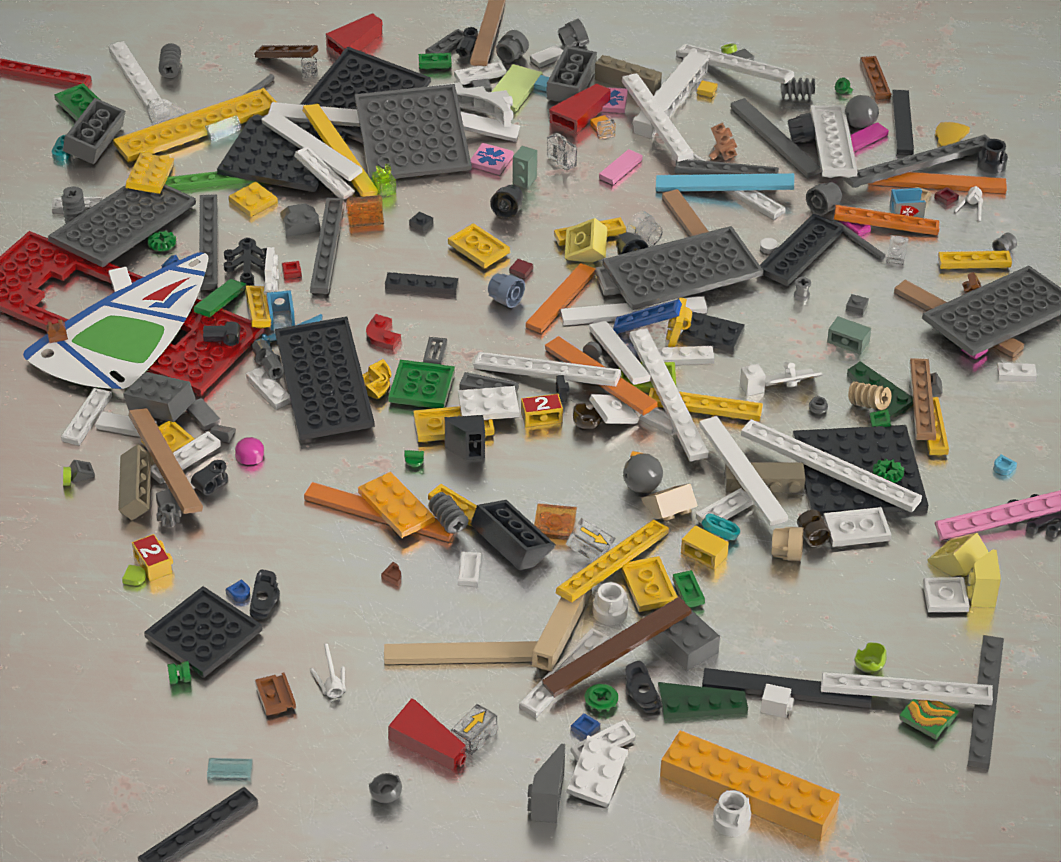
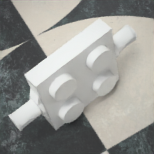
(271, 271)

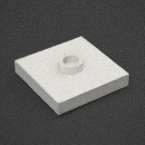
(613, 410)
(946, 594)

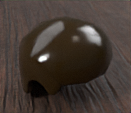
(585, 417)

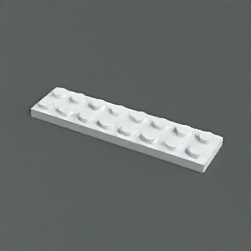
(833, 141)

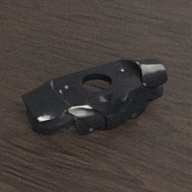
(264, 583)
(636, 676)

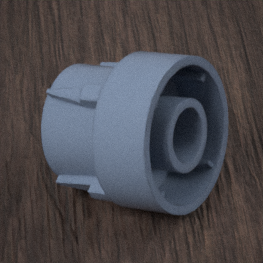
(506, 289)

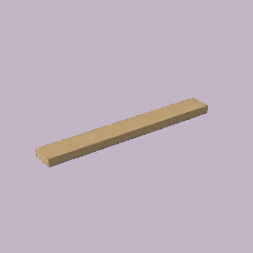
(459, 652)

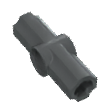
(268, 359)

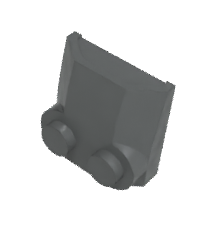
(300, 220)

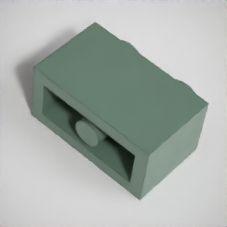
(524, 167)
(849, 335)

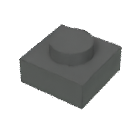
(857, 304)

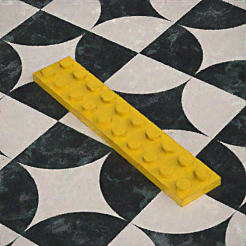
(192, 125)

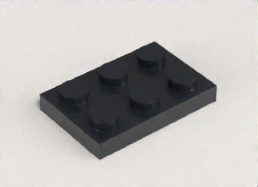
(713, 332)

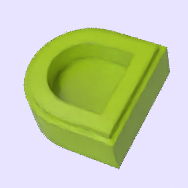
(134, 575)

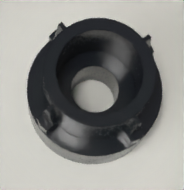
(802, 128)
(993, 157)
(507, 201)
(630, 242)

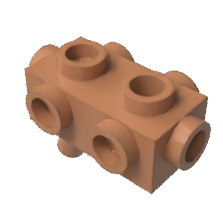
(725, 145)

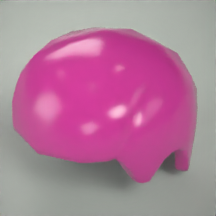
(249, 451)

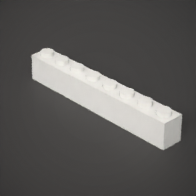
(674, 90)

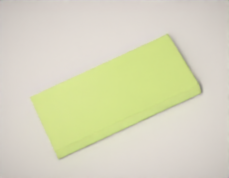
(518, 83)

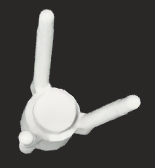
(973, 197)
(333, 686)

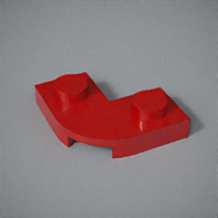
(379, 335)

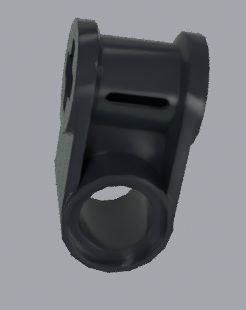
(210, 478)

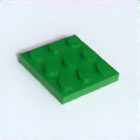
(421, 384)

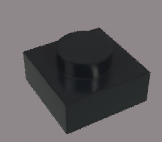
(421, 221)
(562, 387)

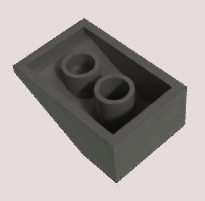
(547, 788)

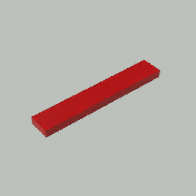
(43, 73)

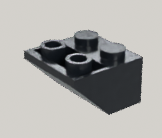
(465, 436)

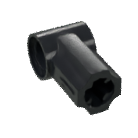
(468, 42)
(228, 334)

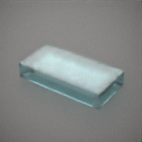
(223, 128)
(229, 769)

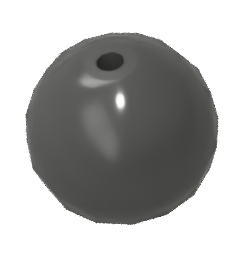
(861, 111)
(643, 473)

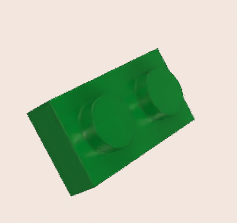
(435, 60)
(688, 588)

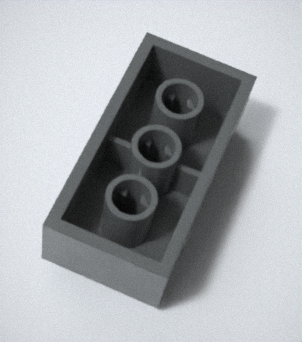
(571, 73)
(94, 130)

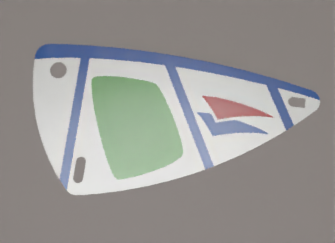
(124, 329)

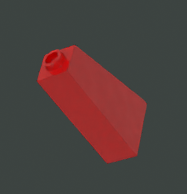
(355, 34)
(577, 110)
(425, 735)

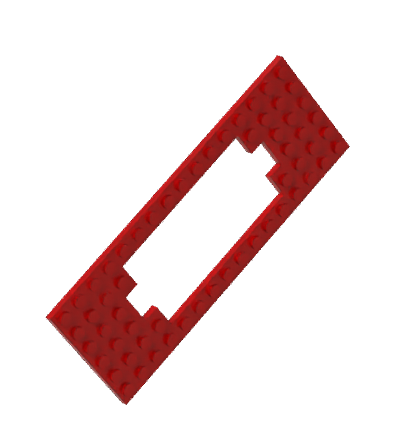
(36, 259)

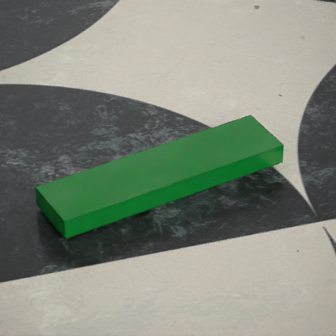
(219, 298)

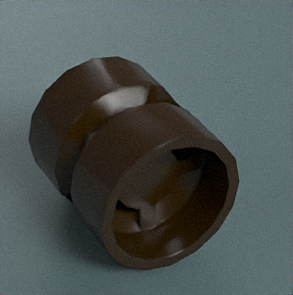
(814, 528)

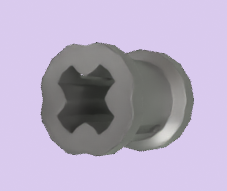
(802, 289)

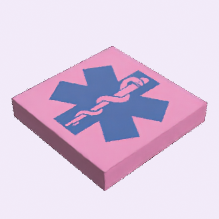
(617, 101)
(491, 158)

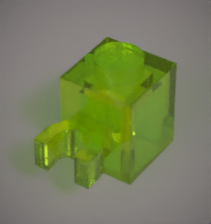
(384, 181)

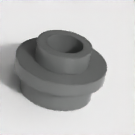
(818, 405)

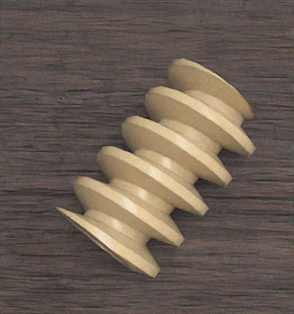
(869, 395)

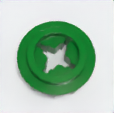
(156, 244)
(893, 475)
(599, 691)

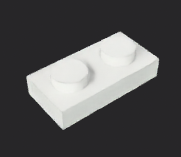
(1016, 372)

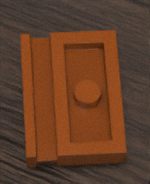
(275, 693)

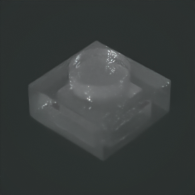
(606, 129)

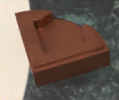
(392, 574)

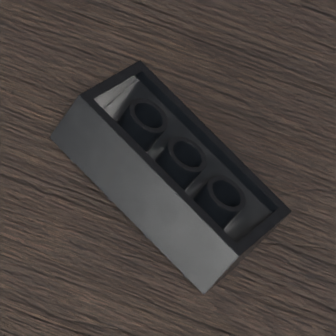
(511, 533)

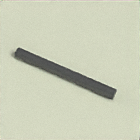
(861, 241)

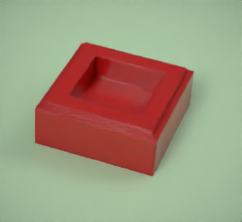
(291, 269)

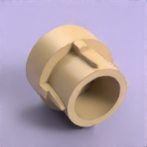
(788, 543)

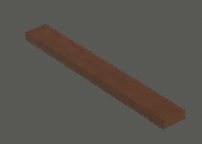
(616, 647)

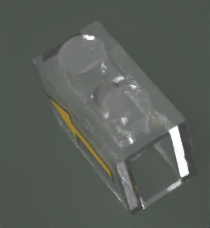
(589, 540)
(476, 728)

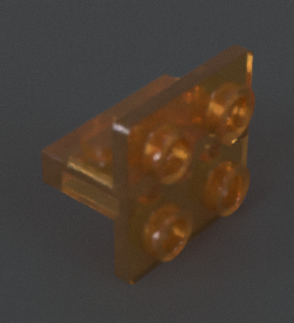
(365, 211)

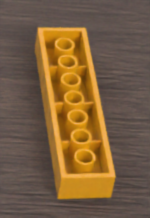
(770, 791)

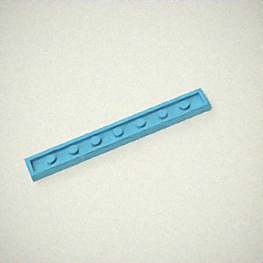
(725, 182)

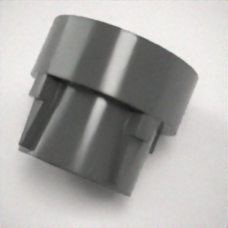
(573, 34)
(512, 46)
(823, 198)

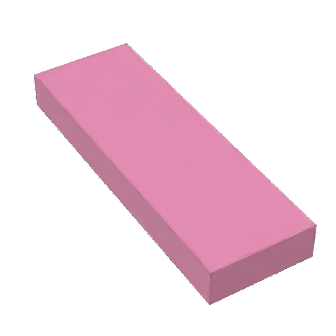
(620, 166)

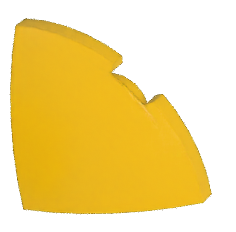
(950, 133)
(377, 379)

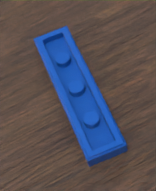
(647, 316)

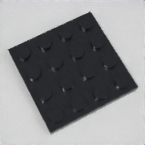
(203, 631)

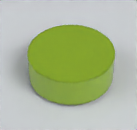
(729, 48)
(66, 476)

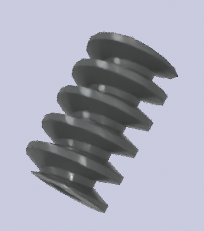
(169, 60)
(798, 88)
(72, 203)
(448, 513)

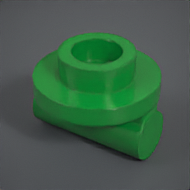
(842, 86)
(414, 458)

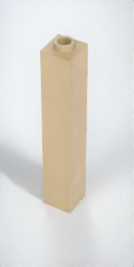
(558, 631)

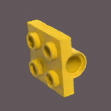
(678, 323)

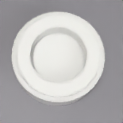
(768, 245)

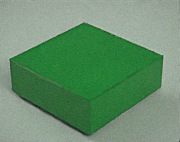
(880, 418)

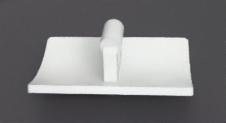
(791, 376)

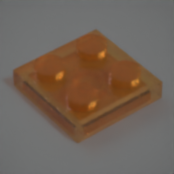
(555, 520)

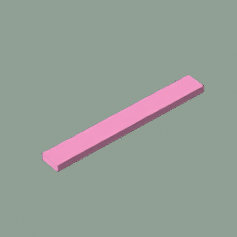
(998, 516)

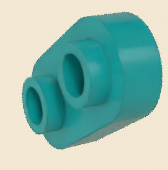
(57, 151)
(721, 527)

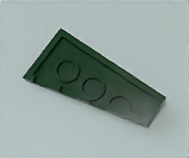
(899, 400)
(698, 701)

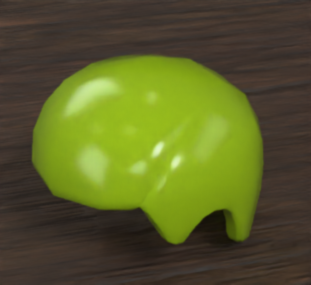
(871, 658)

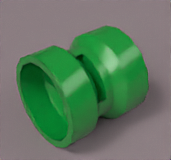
(184, 672)

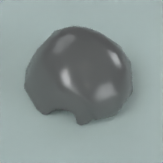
(385, 788)

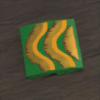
(928, 716)

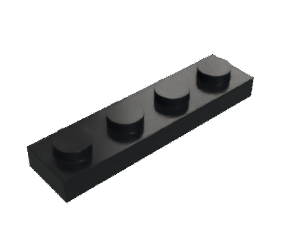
(421, 283)

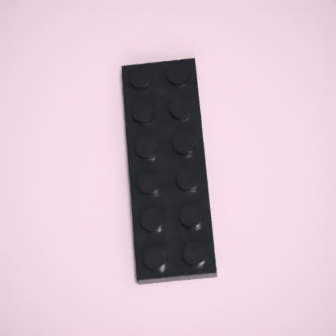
(800, 249)

